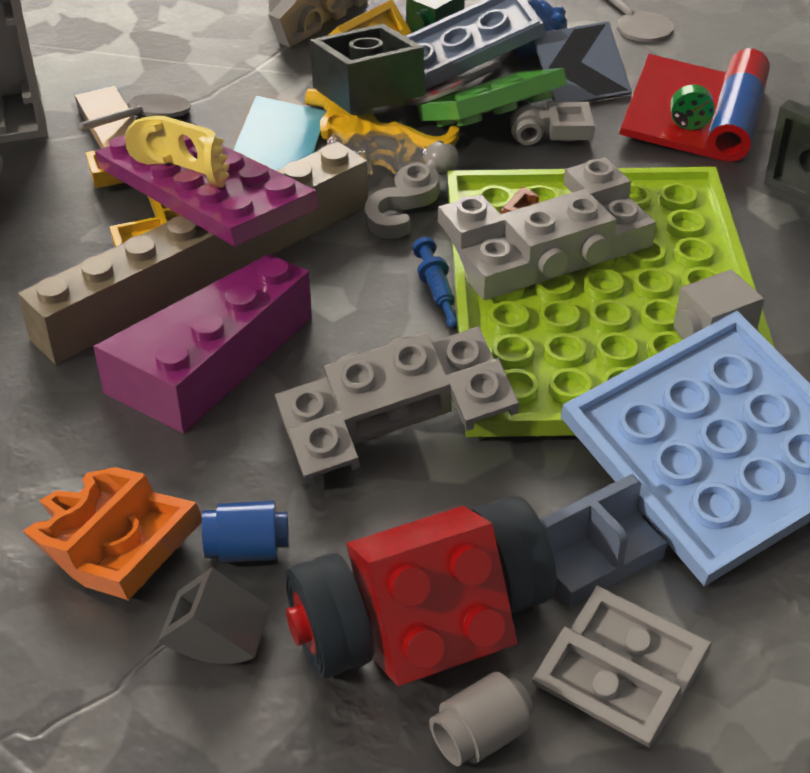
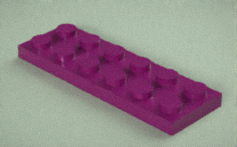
(245, 208)

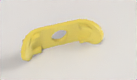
(162, 142)

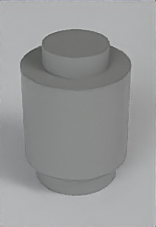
(481, 719)

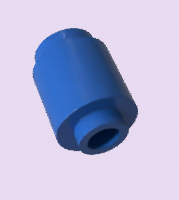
(244, 531)

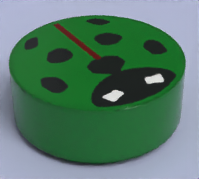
(692, 107)

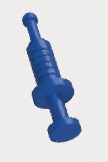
(434, 272)

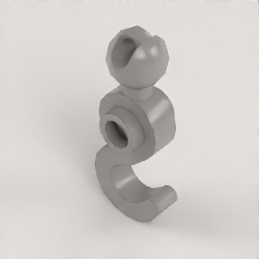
(414, 188)

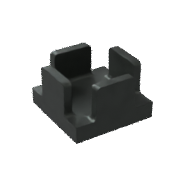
(790, 151)

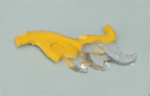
(377, 142)

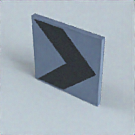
(589, 62)

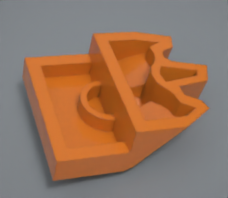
(113, 530)

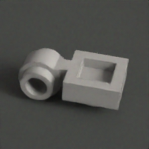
(561, 119)

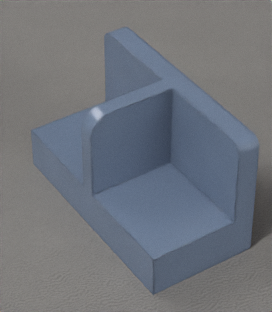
(601, 540)

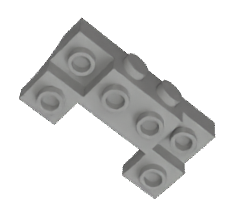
(549, 236)
(389, 391)

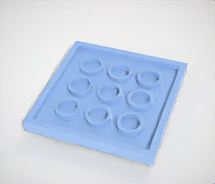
(712, 438)

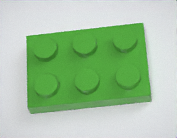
(496, 96)

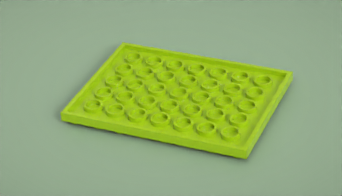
(604, 317)

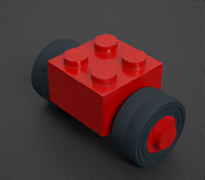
(423, 592)

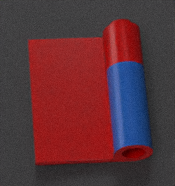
(735, 97)

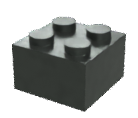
(368, 68)

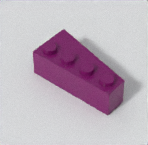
(205, 344)

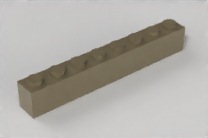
(176, 260)

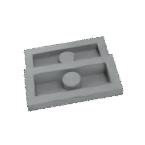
(623, 665)

